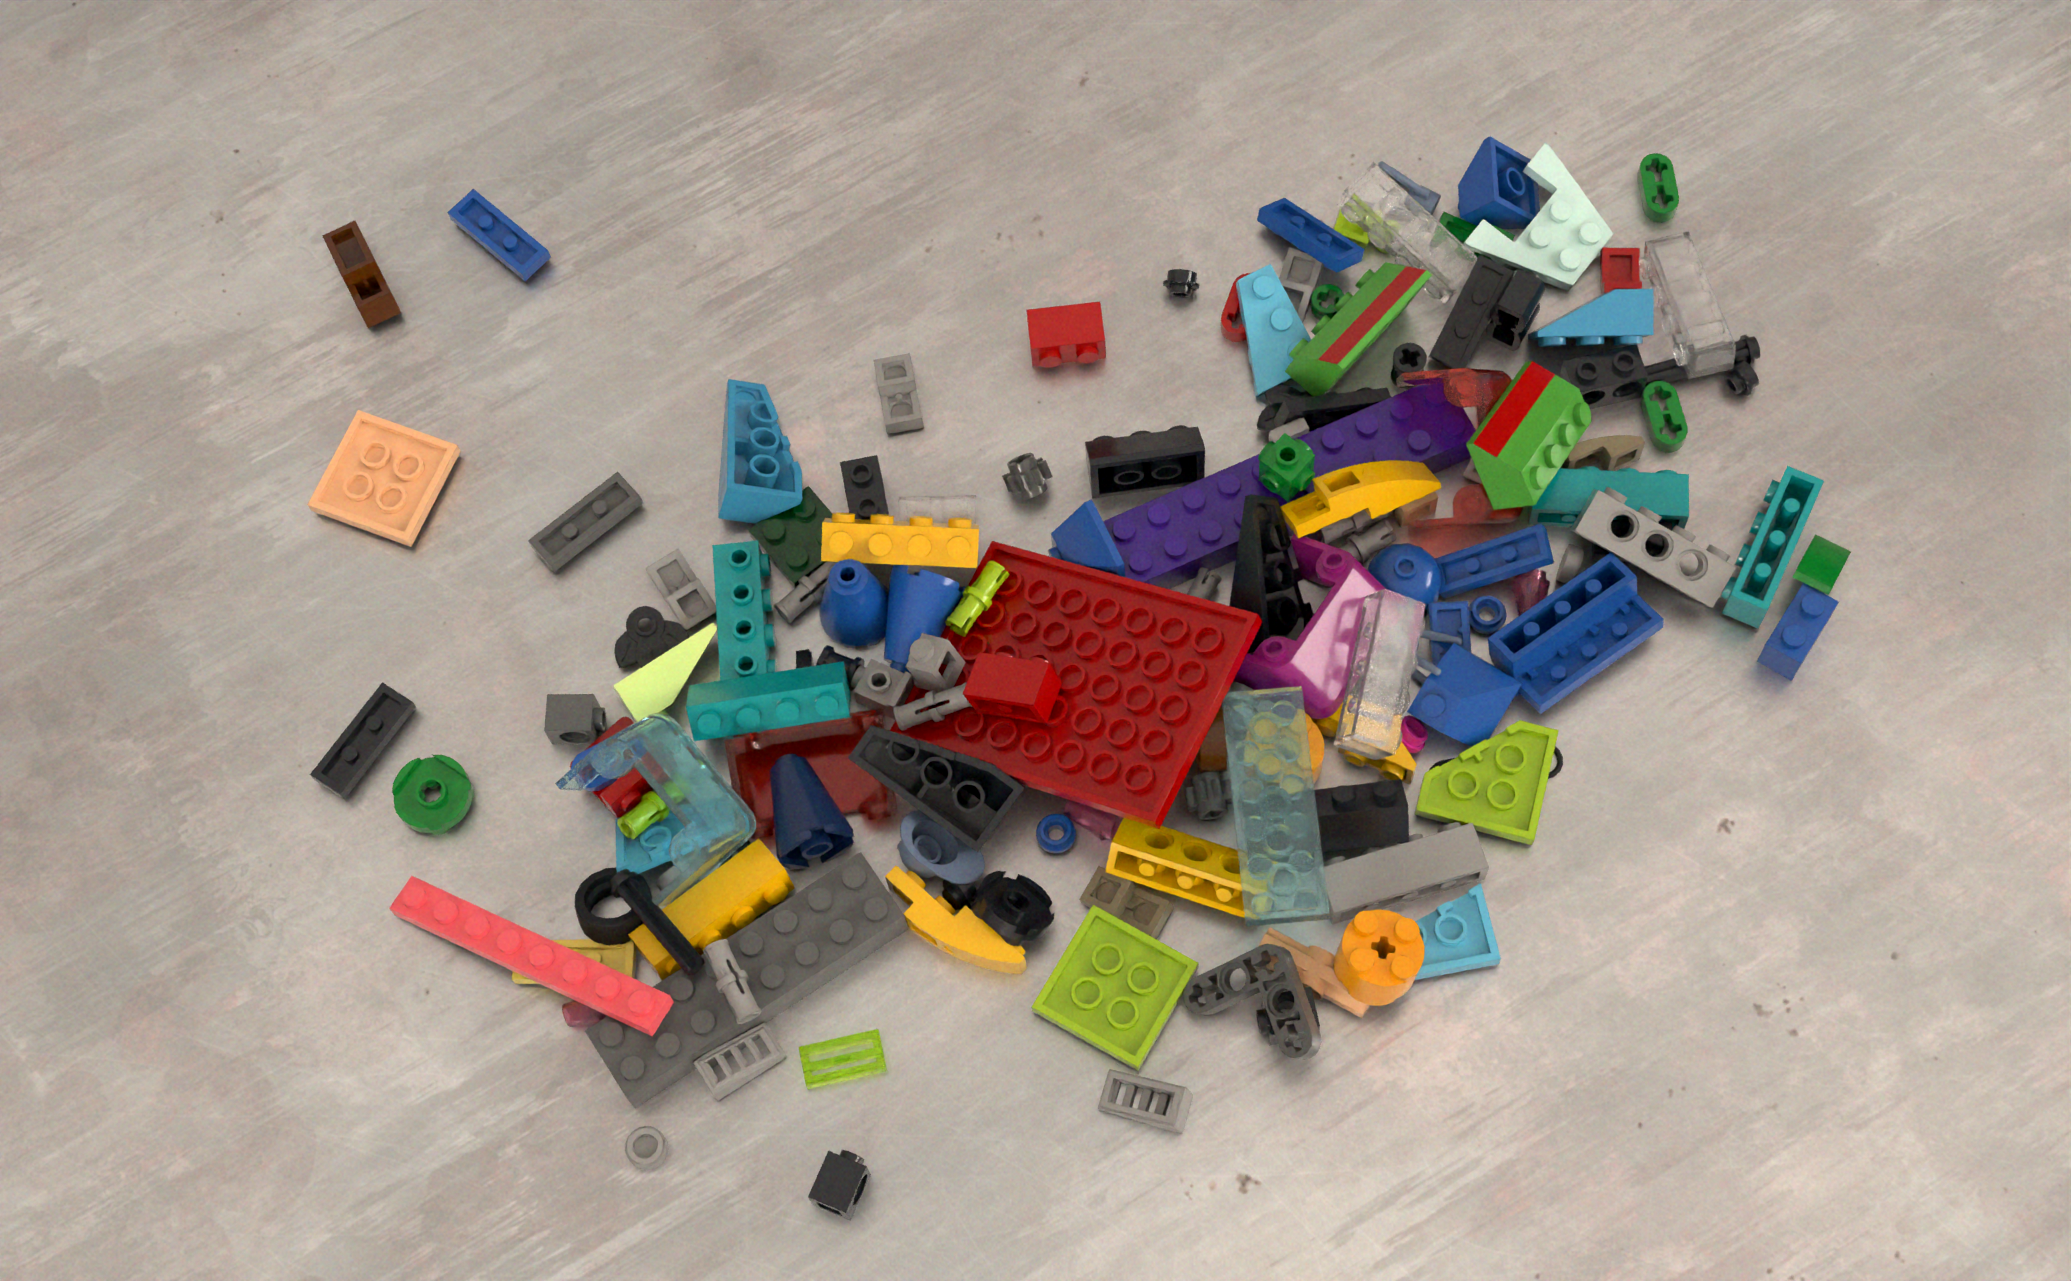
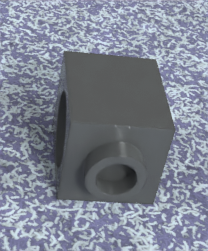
(573, 718)

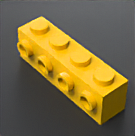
(900, 542)
(719, 905)

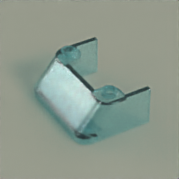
(687, 782)

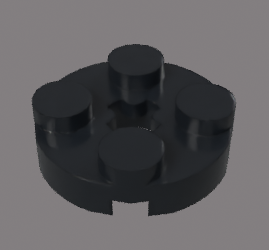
(995, 906)

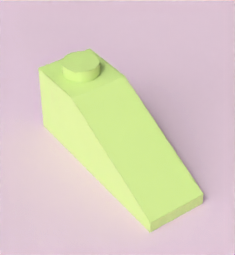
(661, 681)

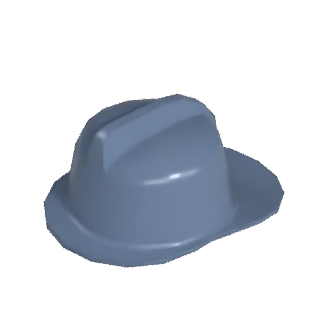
(934, 851)

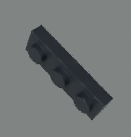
(1470, 314)
(1328, 407)
(363, 740)

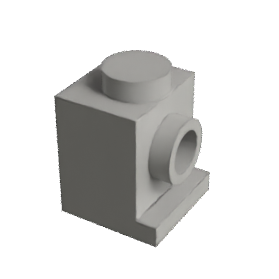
(925, 659)
(892, 694)

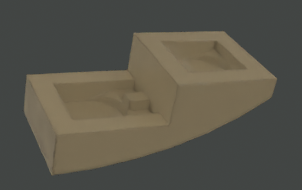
(1609, 451)
(1127, 902)

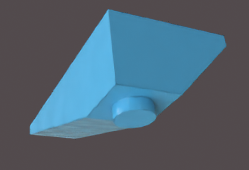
(756, 463)

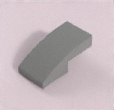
(1300, 279)
(898, 393)
(681, 589)

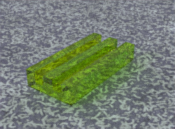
(846, 1073)

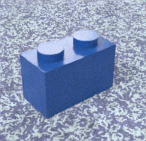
(1797, 631)

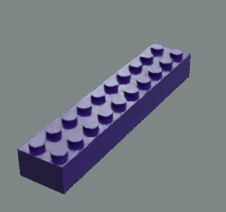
(1201, 522)

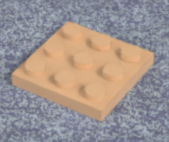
(384, 478)

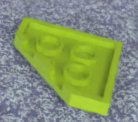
(1493, 783)

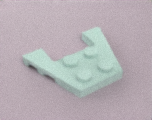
(1559, 238)

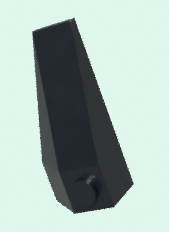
(1264, 573)
(947, 786)

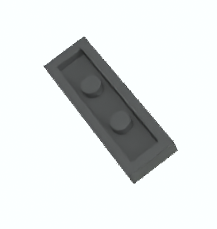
(585, 521)

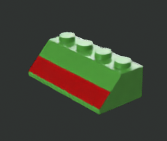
(1355, 326)
(1528, 436)

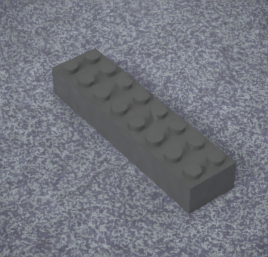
(786, 959)

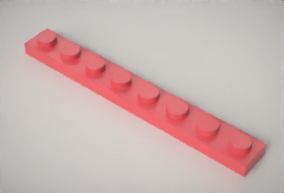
(532, 956)

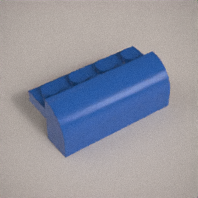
(1574, 633)

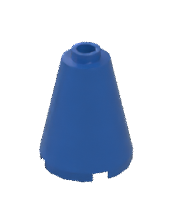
(854, 605)
(915, 607)

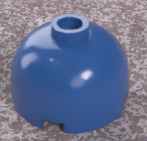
(1408, 572)

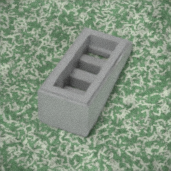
(735, 1080)
(1179, 1109)

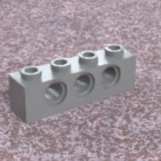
(1703, 585)

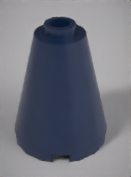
(805, 815)

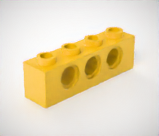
(1177, 865)

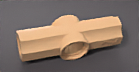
(1315, 971)

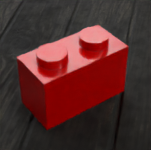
(1066, 334)
(1012, 687)

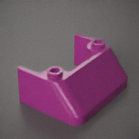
(1326, 646)

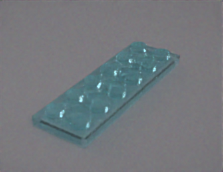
(1274, 807)

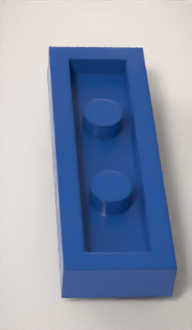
(499, 234)
(1310, 235)
(1494, 560)

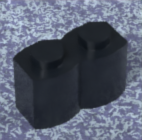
(1515, 309)

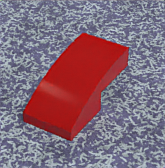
(1619, 269)

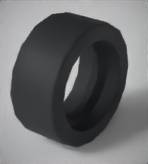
(604, 930)

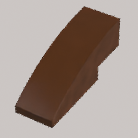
(361, 274)

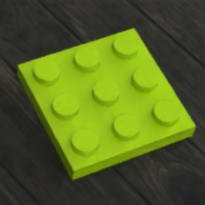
(1115, 987)

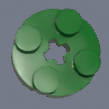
(439, 814)

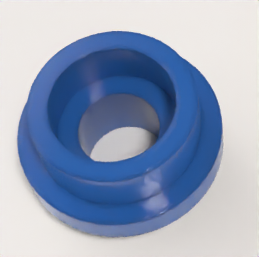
(1491, 605)
(1053, 822)

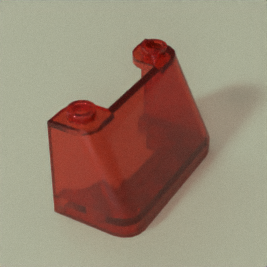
(826, 749)

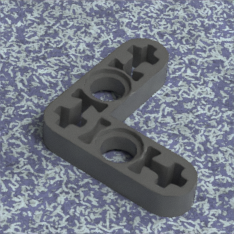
(1270, 986)

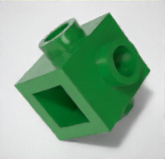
(1286, 466)

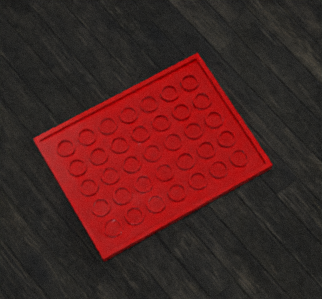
(1136, 677)

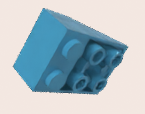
(1617, 314)

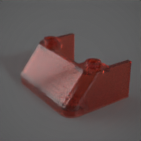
(1466, 389)

